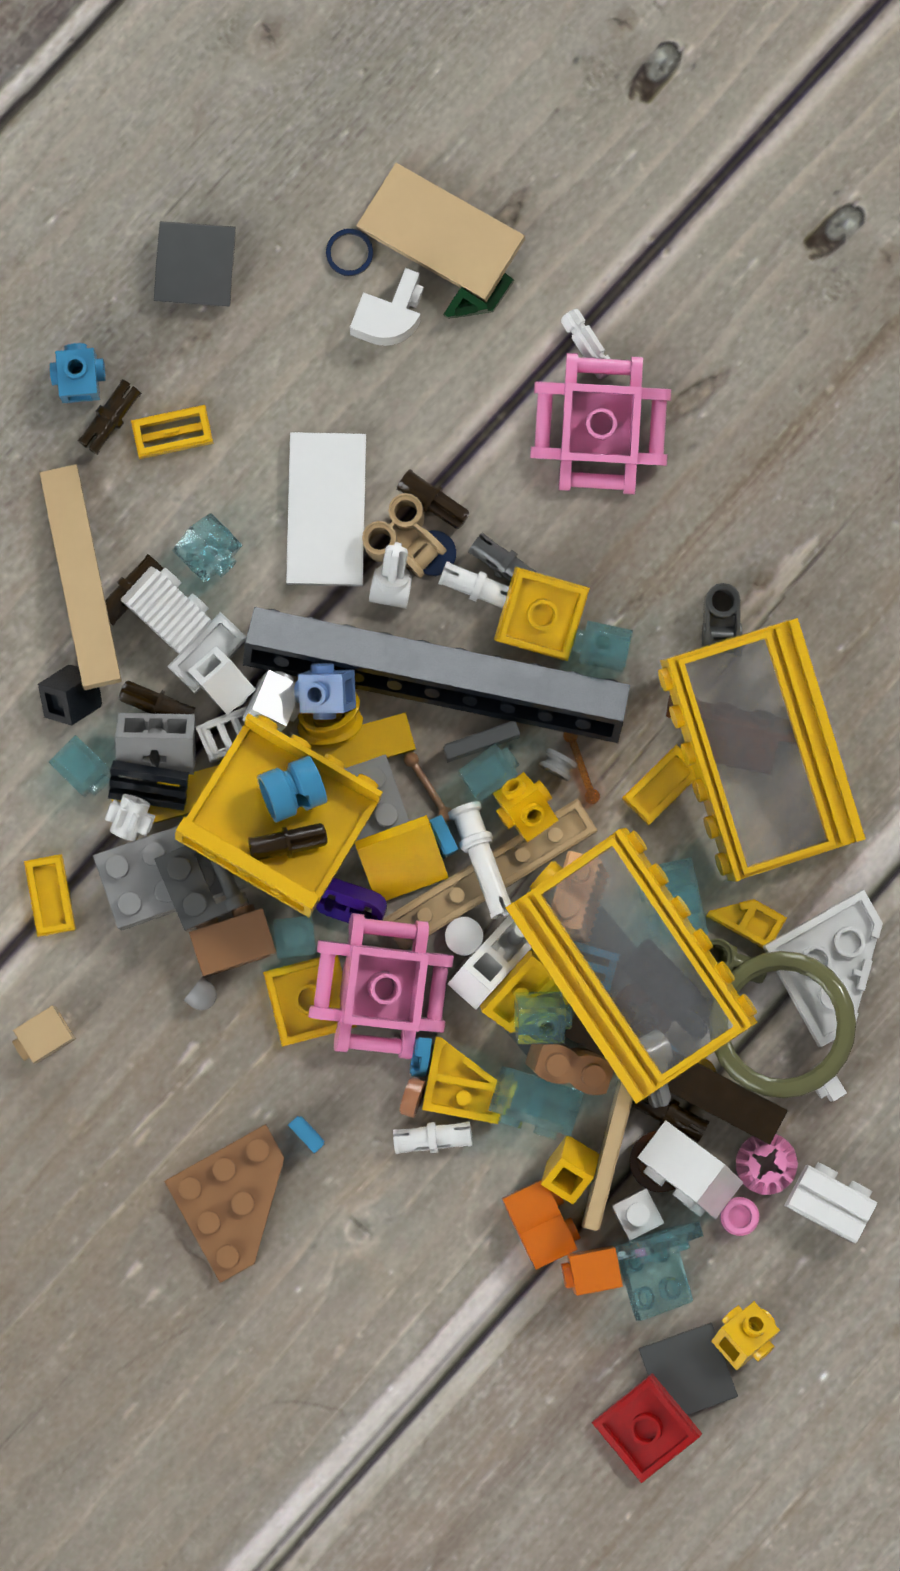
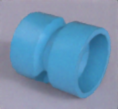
(292, 788)

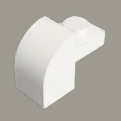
(389, 322)

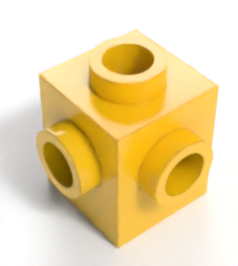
(525, 806)
(746, 1335)

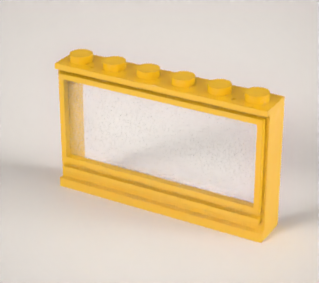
(761, 750)
(632, 964)

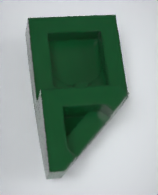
(466, 304)

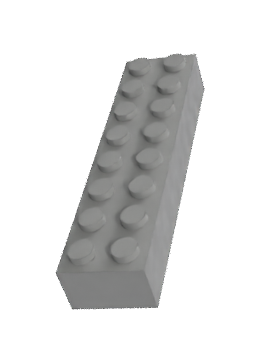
(136, 885)

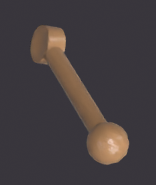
(411, 760)

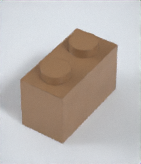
(233, 941)

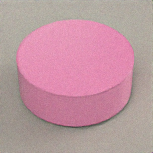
(739, 1216)

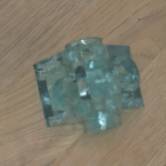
(208, 548)

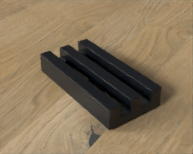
(148, 789)

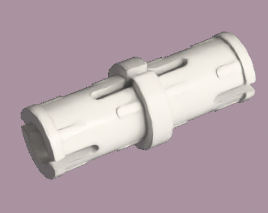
(474, 585)
(432, 1137)

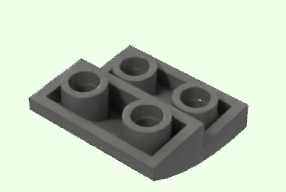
(194, 263)

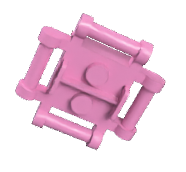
(600, 423)
(381, 986)

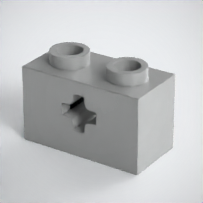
(157, 740)

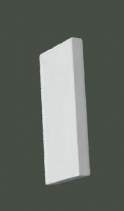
(326, 509)

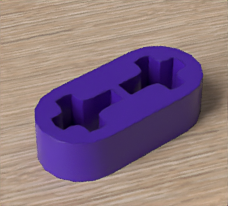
(349, 900)

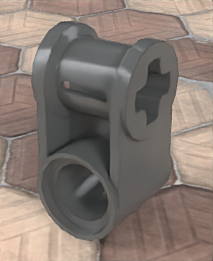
(717, 623)

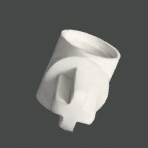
(392, 580)

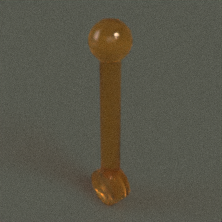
(592, 795)

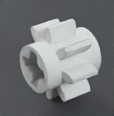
(129, 817)

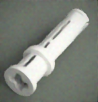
(476, 843)

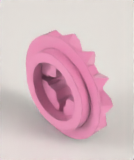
(771, 1181)

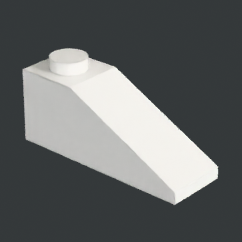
(490, 963)

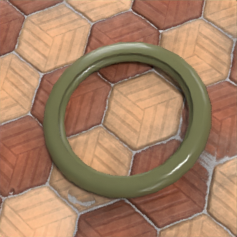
(844, 1031)

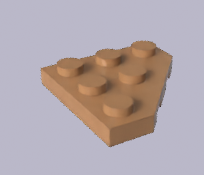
(230, 1199)

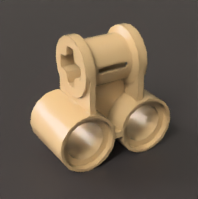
(419, 542)

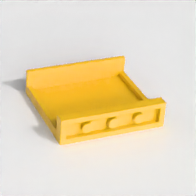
(235, 810)

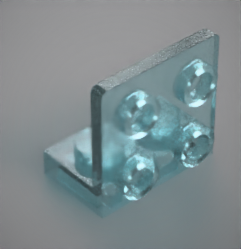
(656, 1270)

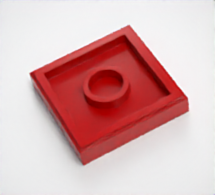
(646, 1428)

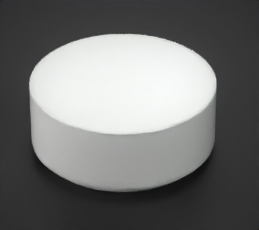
(464, 936)

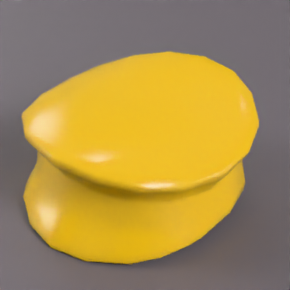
(331, 730)

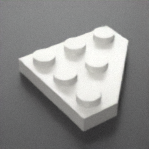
(843, 942)

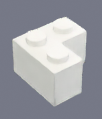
(697, 1175)

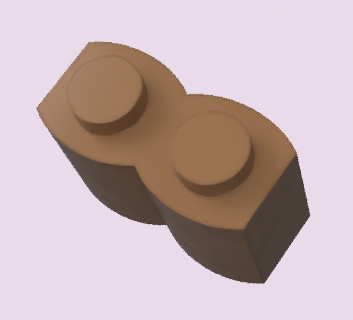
(570, 1065)

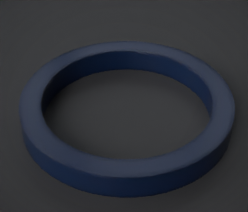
(349, 232)

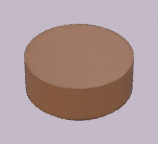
(412, 1097)

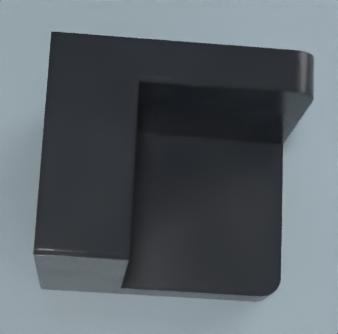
(65, 698)

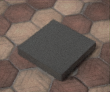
(690, 1369)

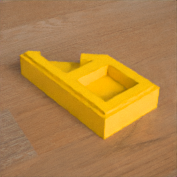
(750, 921)

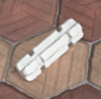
(584, 337)

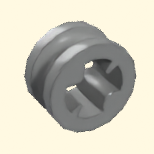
(558, 764)

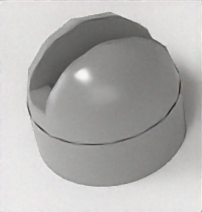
(202, 995)

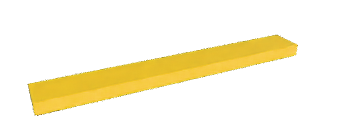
(374, 739)

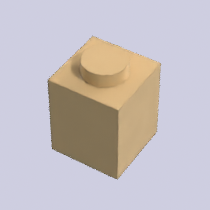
(42, 1035)

